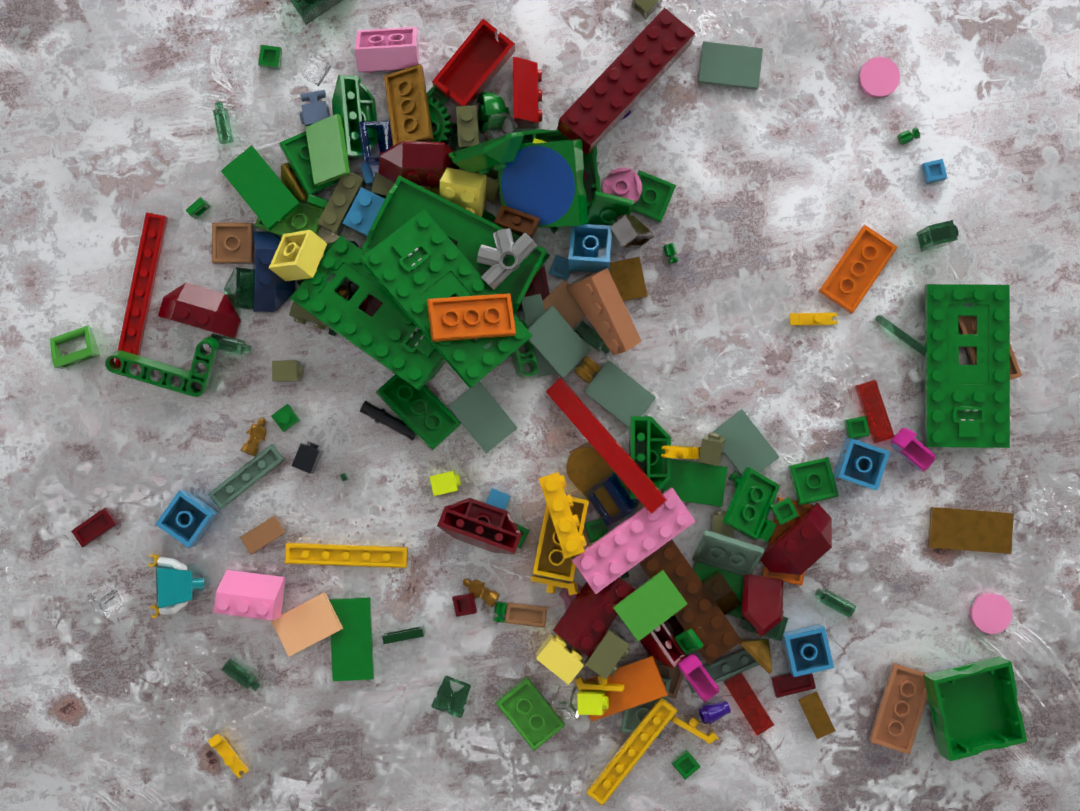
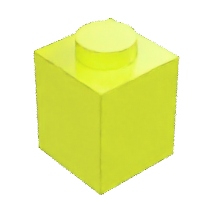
(445, 483)
(592, 702)

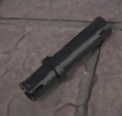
(387, 419)

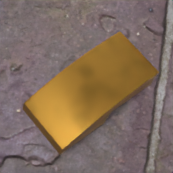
(816, 715)

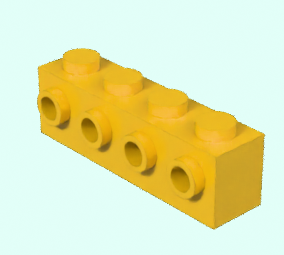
(561, 514)

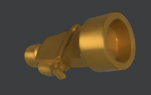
(255, 433)
(478, 589)

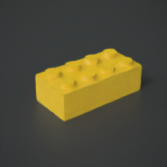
(549, 554)

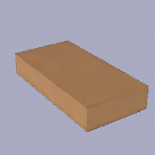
(263, 534)
(526, 614)

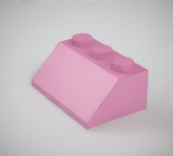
(386, 49)
(250, 595)

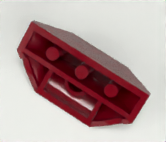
(417, 162)
(201, 309)
(481, 526)
(800, 544)
(662, 643)

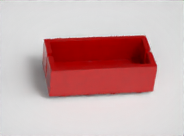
(474, 64)

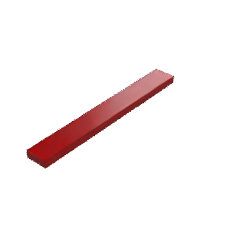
(142, 284)
(606, 446)

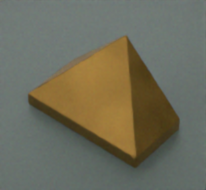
(292, 183)
(759, 650)

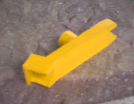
(812, 319)
(681, 452)
(552, 583)
(600, 685)
(692, 727)
(228, 754)

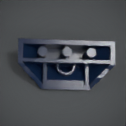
(268, 288)

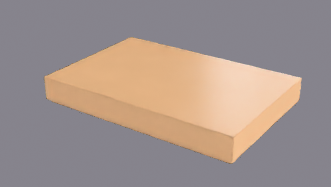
(307, 624)

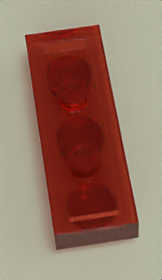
(875, 411)
(748, 703)

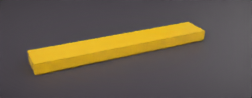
(346, 555)
(631, 751)

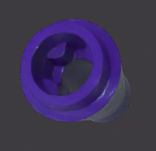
(712, 712)

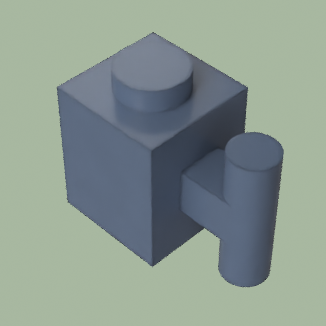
(315, 110)

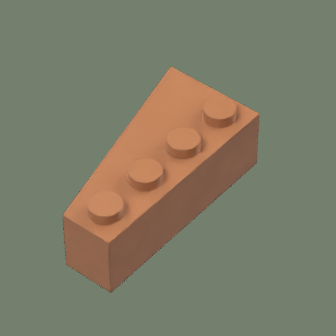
(605, 310)

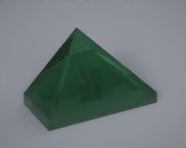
(240, 288)

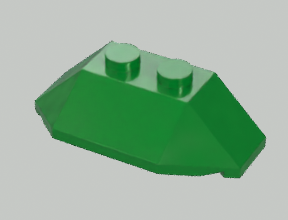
(354, 104)
(489, 154)
(645, 449)

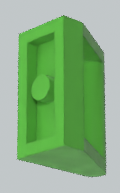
(76, 357)

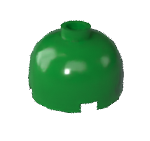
(489, 104)

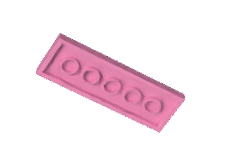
(632, 542)

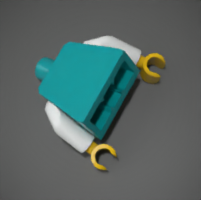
(173, 585)

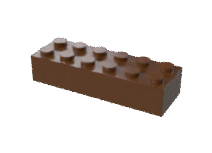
(701, 611)

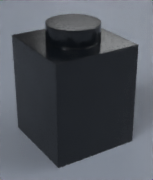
(307, 457)

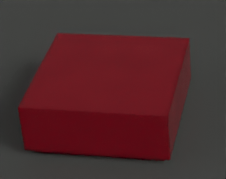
(464, 604)

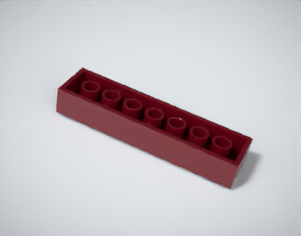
(626, 80)

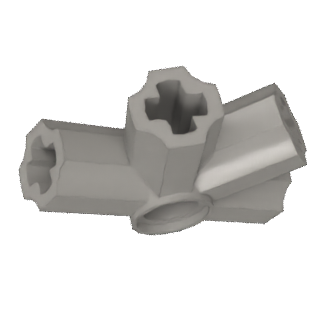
(504, 248)

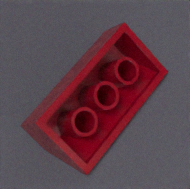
(591, 615)

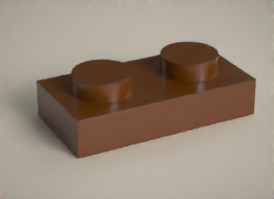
(517, 221)

